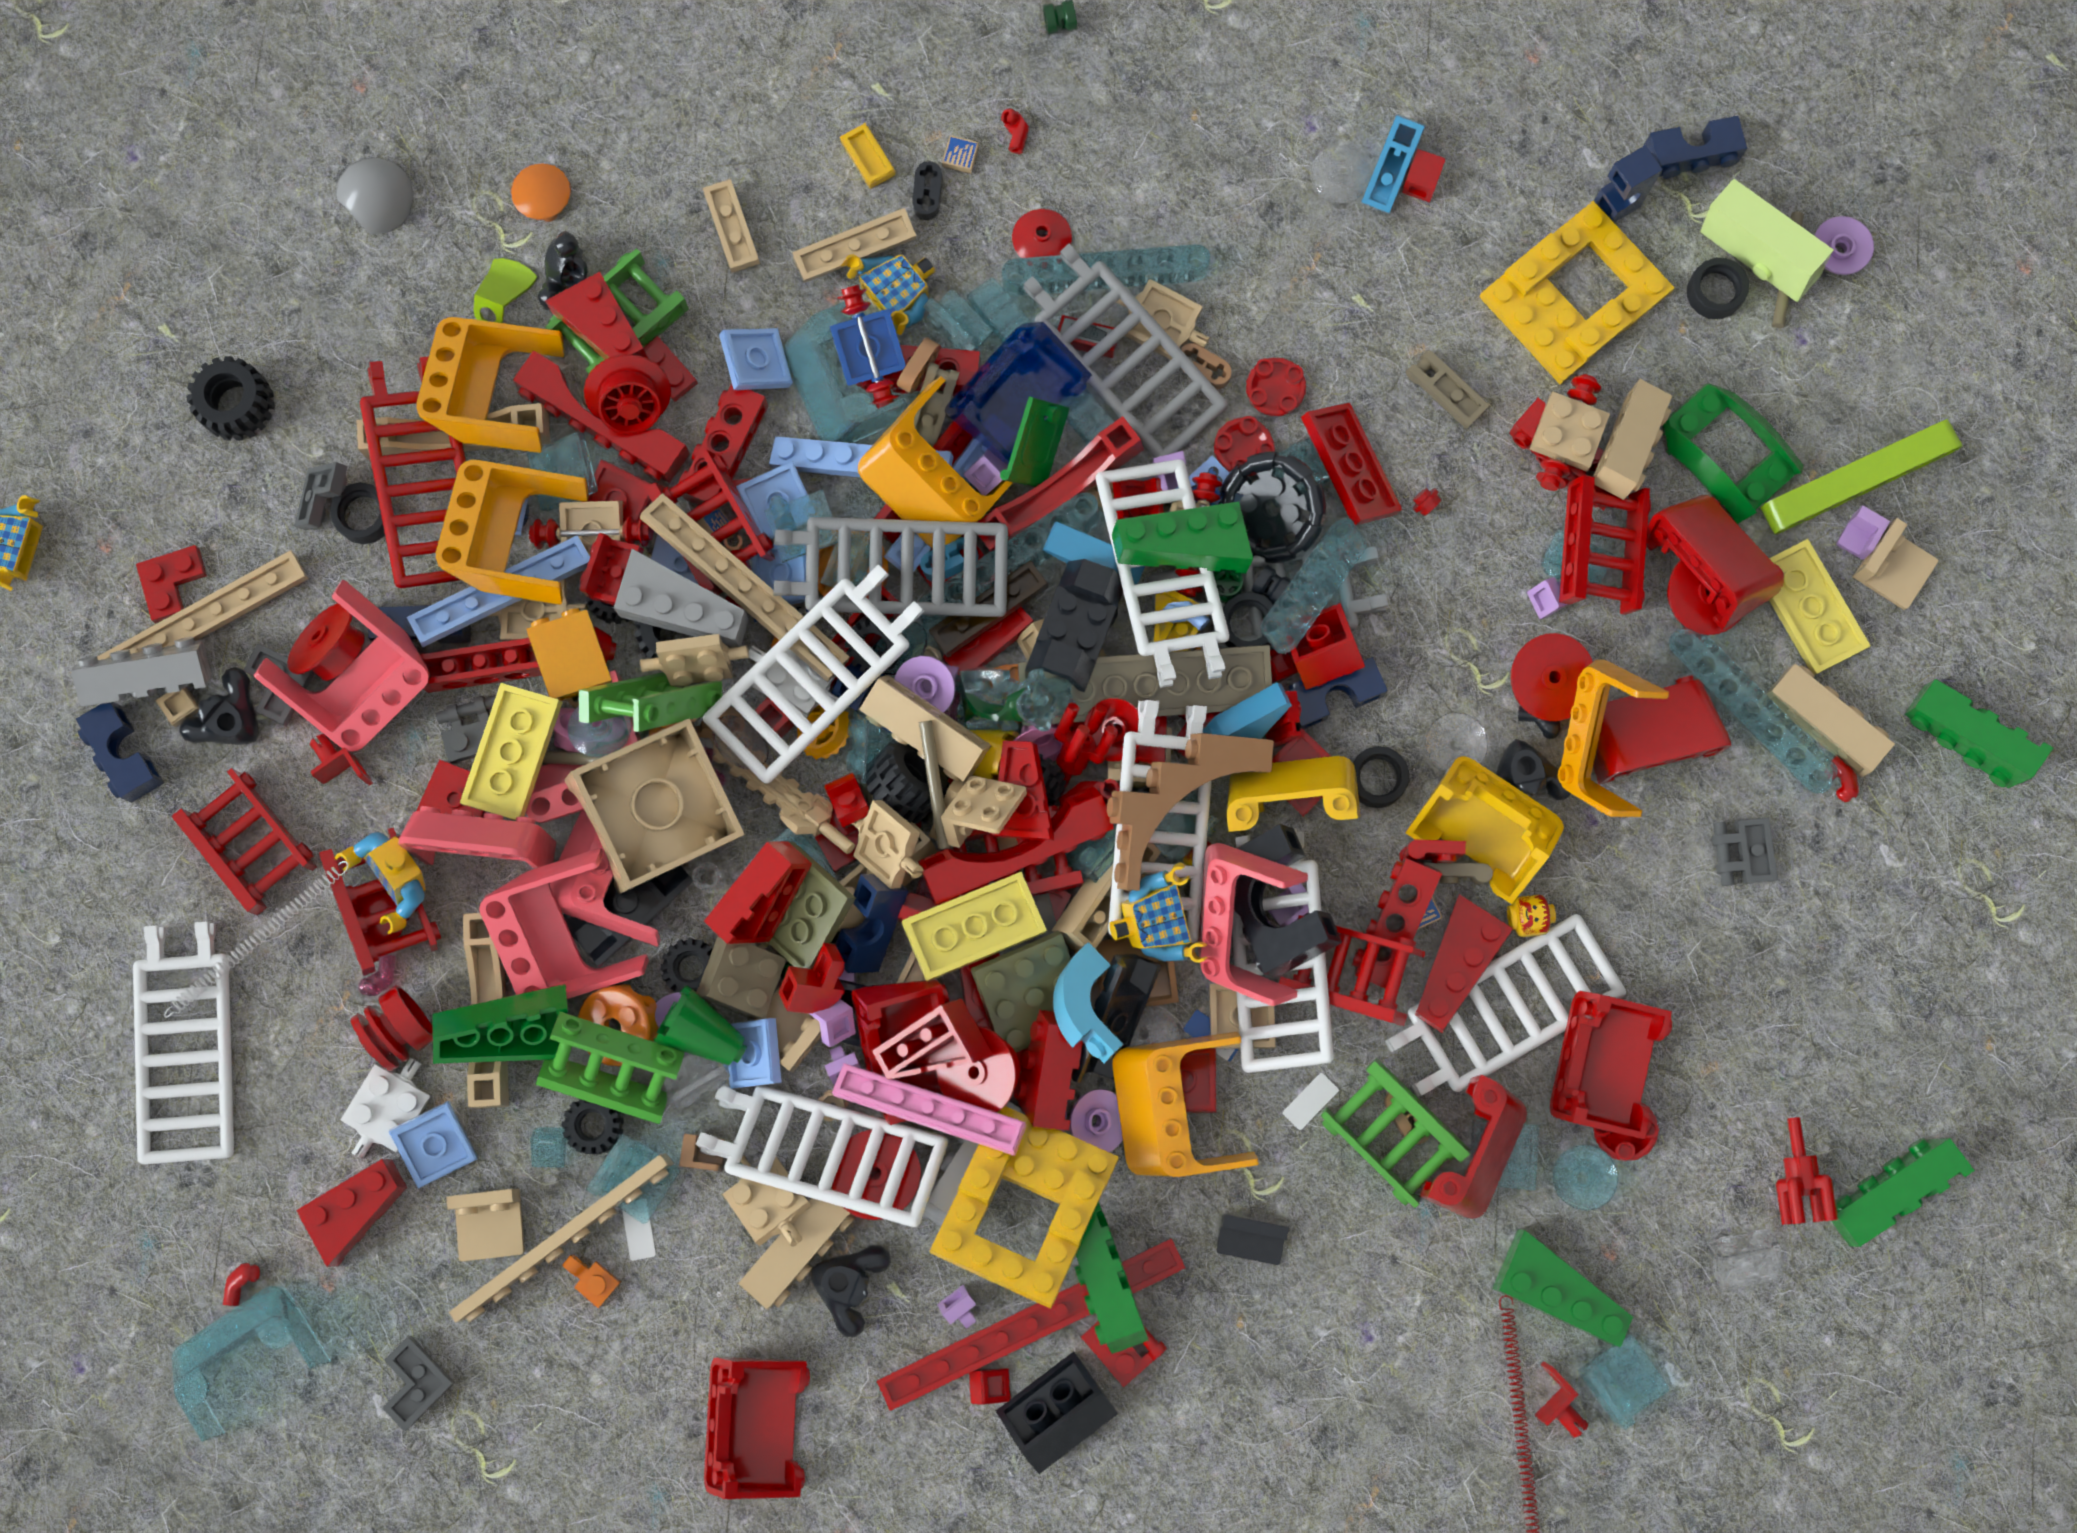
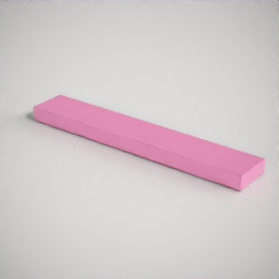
(929, 1109)

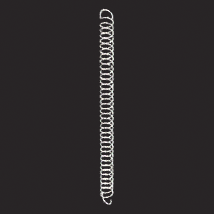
(256, 934)

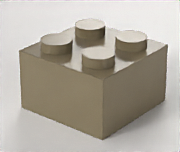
(741, 978)

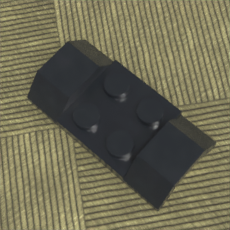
(1077, 622)
(637, 904)
(1120, 1007)

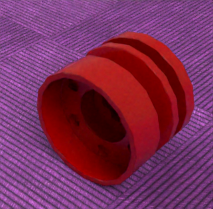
(388, 1032)

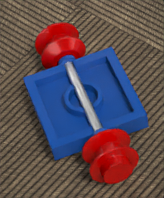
(867, 346)

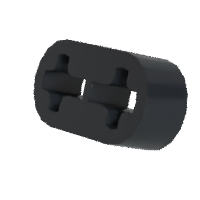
(920, 190)

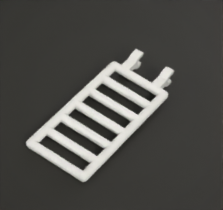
(858, 595)
(1161, 649)
(1145, 736)
(155, 961)
(1318, 993)
(1537, 1036)
(752, 1105)

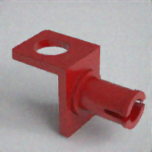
(335, 762)
(1559, 1405)

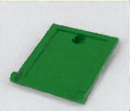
(1036, 443)

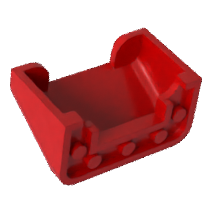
(1717, 555)
(1658, 731)
(888, 1010)
(1607, 1063)
(1505, 1118)
(753, 1428)

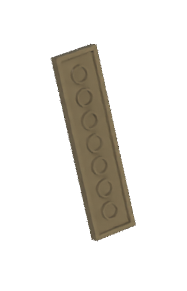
(1136, 679)

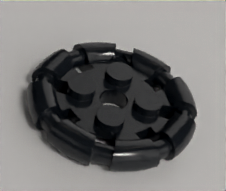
(1290, 500)

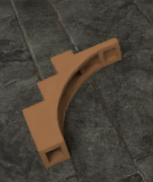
(1141, 813)

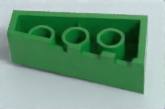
(1976, 735)

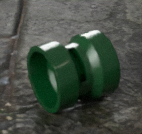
(1059, 17)
(1228, 579)

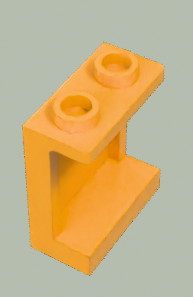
(568, 654)

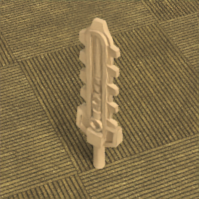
(799, 811)

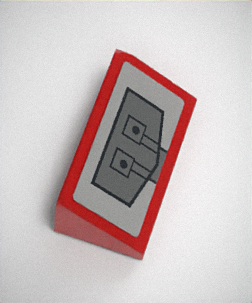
(1089, 336)

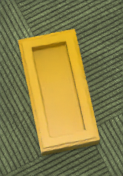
(867, 155)

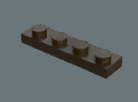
(958, 631)

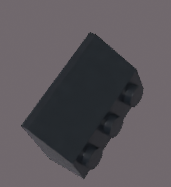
(1056, 1412)

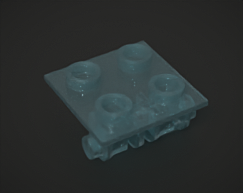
(794, 517)
(858, 758)

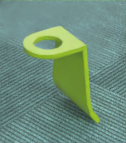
(501, 286)

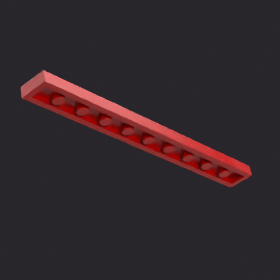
(1018, 1330)

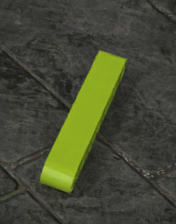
(1861, 476)

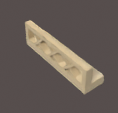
(861, 241)

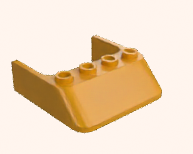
(464, 375)
(917, 479)
(484, 521)
(1585, 729)
(1155, 1111)

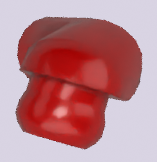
(1018, 129)
(1848, 780)
(236, 1280)

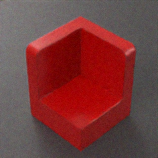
(1423, 175)

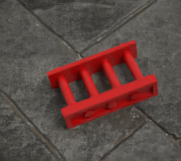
(717, 467)
(1577, 551)
(232, 870)
(1063, 877)
(359, 924)
(1357, 999)

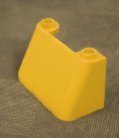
(1324, 776)
(1495, 821)

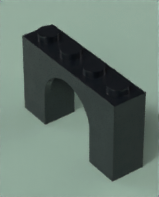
(1289, 946)

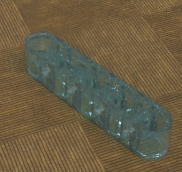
(1313, 585)

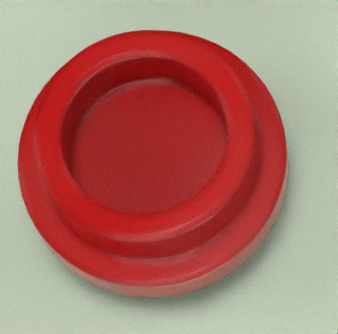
(1426, 501)

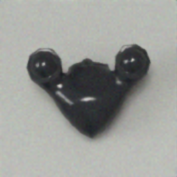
(562, 266)
(225, 718)
(1530, 771)
(844, 1285)

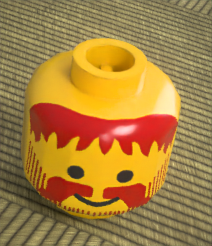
(1531, 915)

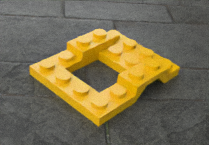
(1547, 320)
(1048, 1165)

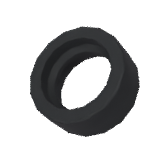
(1727, 268)
(338, 511)
(1242, 600)
(1398, 764)

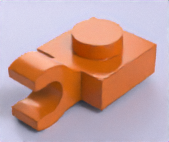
(594, 1283)

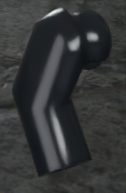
(1549, 728)

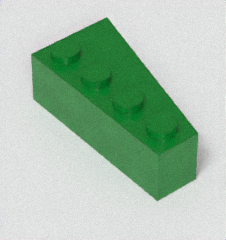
(1186, 538)
(500, 1028)
(1898, 1189)
(1108, 1287)
(1553, 1287)

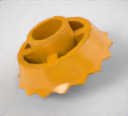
(831, 738)

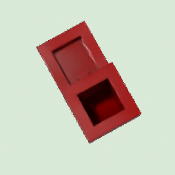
(847, 799)
(814, 988)

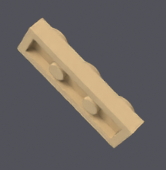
(731, 225)

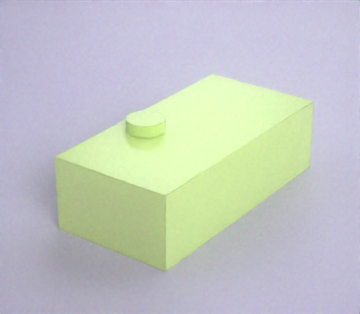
(1766, 240)

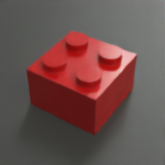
(1327, 649)

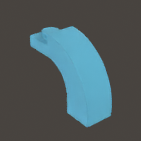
(1074, 1008)

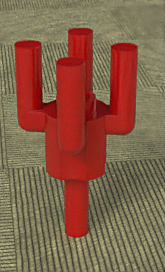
(1079, 745)
(1803, 1180)

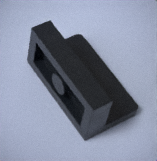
(1251, 1239)

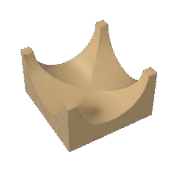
(655, 805)

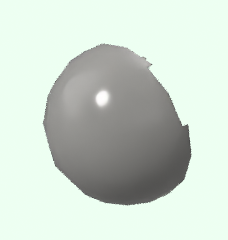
(375, 194)

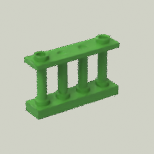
(646, 326)
(648, 700)
(602, 1087)
(1427, 1123)

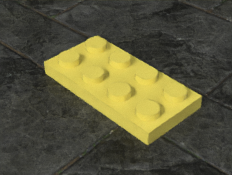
(1815, 610)
(511, 752)
(973, 926)

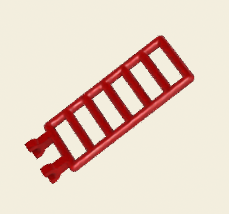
(385, 492)

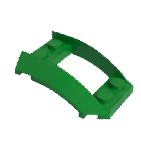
(1759, 483)

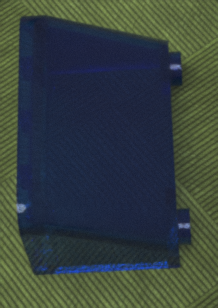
(1024, 365)

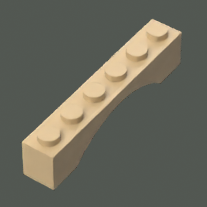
(527, 414)
(485, 1080)

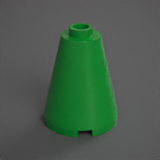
(700, 1030)

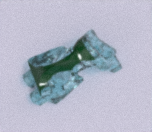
(1010, 699)

